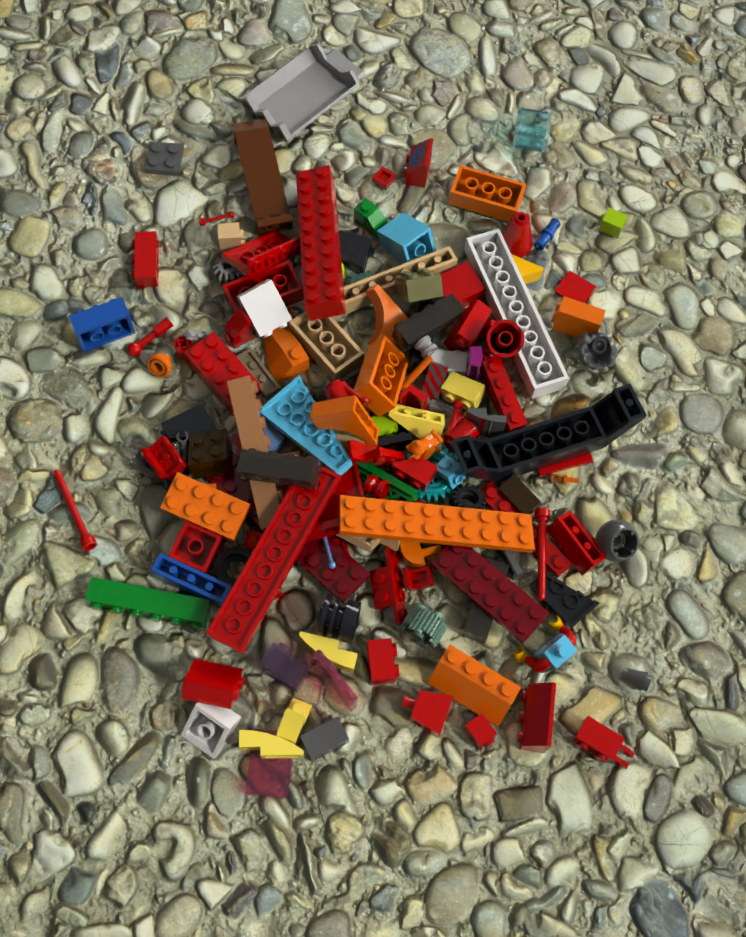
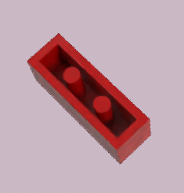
(145, 259)
(576, 543)

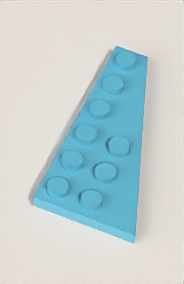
(290, 414)

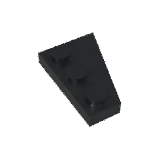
(565, 601)

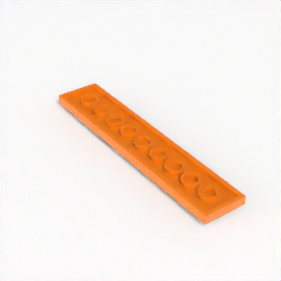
(435, 524)

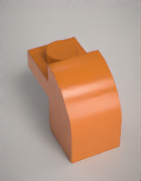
(414, 556)

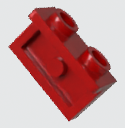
(413, 397)
(163, 459)

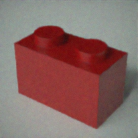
(381, 661)

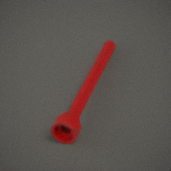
(542, 516)
(87, 541)

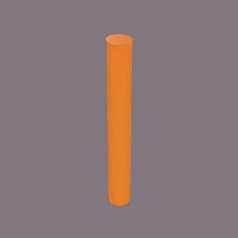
(417, 371)

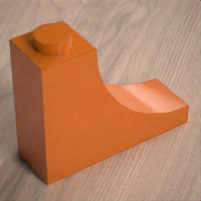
(386, 313)
(345, 415)

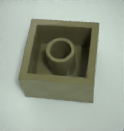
(418, 285)

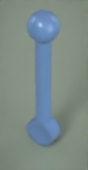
(331, 564)

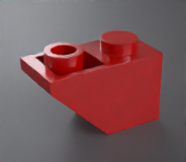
(416, 472)

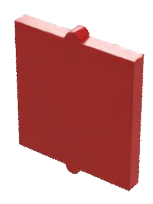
(575, 287)

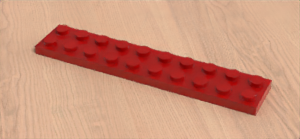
(271, 563)

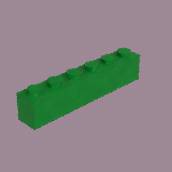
(148, 602)

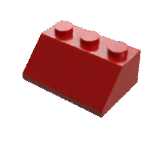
(537, 717)

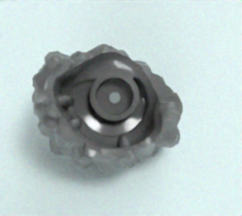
(595, 354)

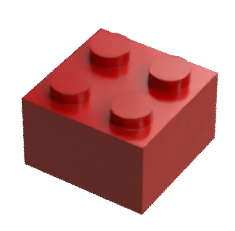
(196, 547)

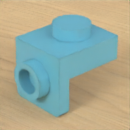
(450, 471)

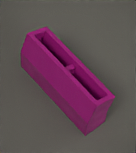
(474, 362)

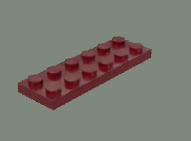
(490, 590)

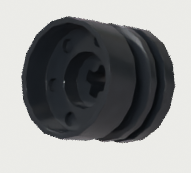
(339, 618)

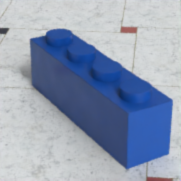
(190, 580)

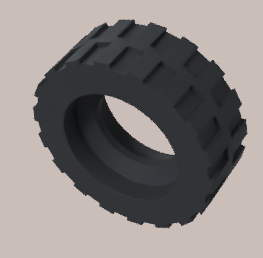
(225, 558)

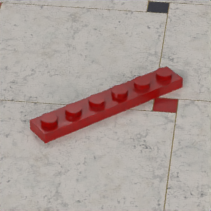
(555, 559)

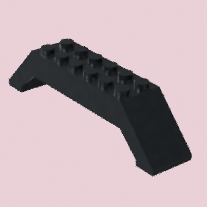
(550, 440)

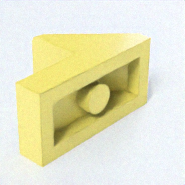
(294, 720)

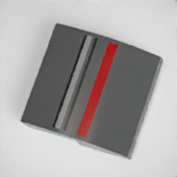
(486, 424)

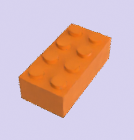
(486, 193)
(382, 375)
(205, 507)

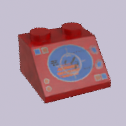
(418, 163)

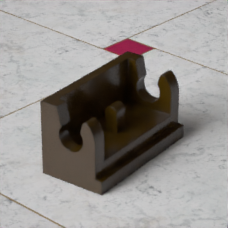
(520, 495)

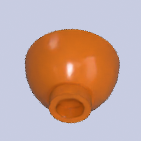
(159, 364)

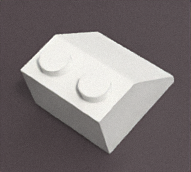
(210, 727)

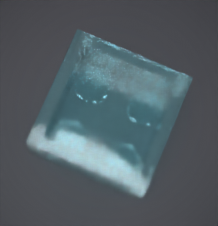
(532, 129)

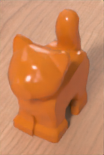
(425, 446)

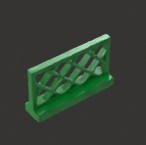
(396, 486)

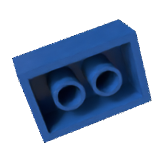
(102, 324)

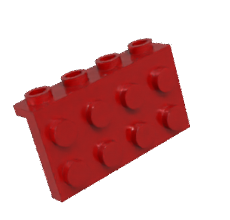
(262, 252)

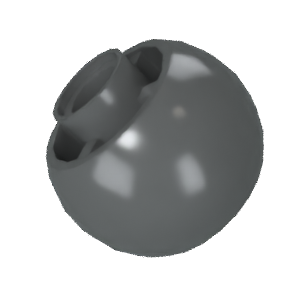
(619, 536)

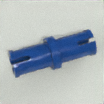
(547, 234)

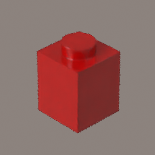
(480, 731)

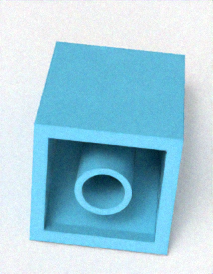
(406, 238)

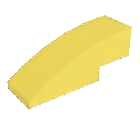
(338, 658)
(269, 745)

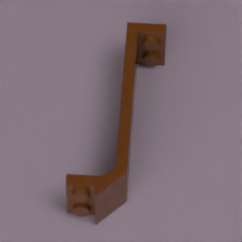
(262, 176)

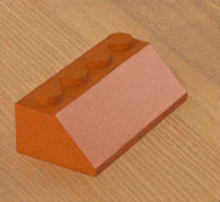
(473, 685)

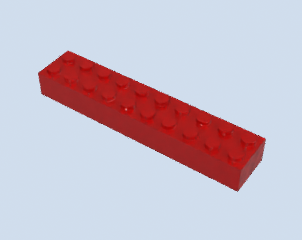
(320, 244)

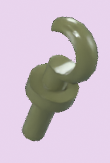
(602, 376)

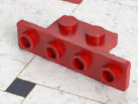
(373, 454)
(388, 586)

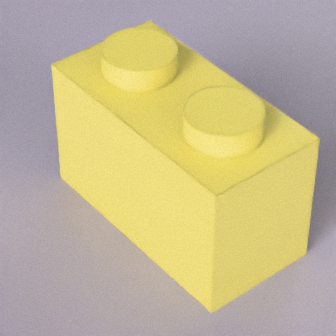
(463, 389)

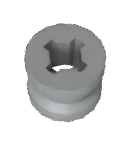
(425, 346)

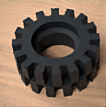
(468, 493)

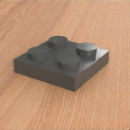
(164, 158)

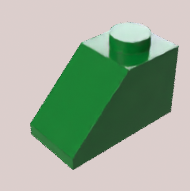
(369, 217)

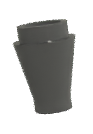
(636, 678)

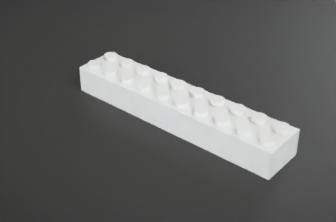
(511, 300)

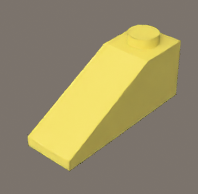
(417, 420)

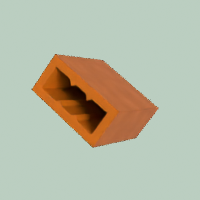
(576, 317)

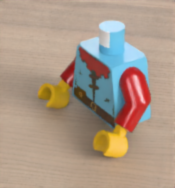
(553, 652)

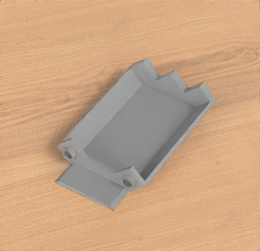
(302, 90)

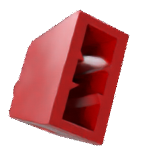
(428, 710)

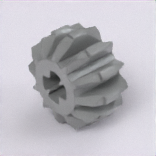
(225, 272)

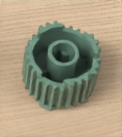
(424, 626)

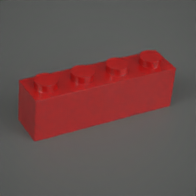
(502, 393)

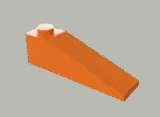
(285, 355)

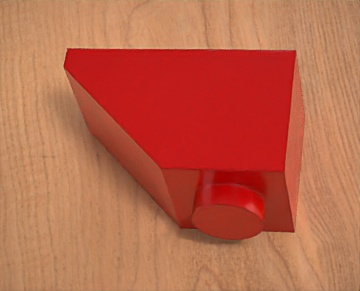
(239, 329)

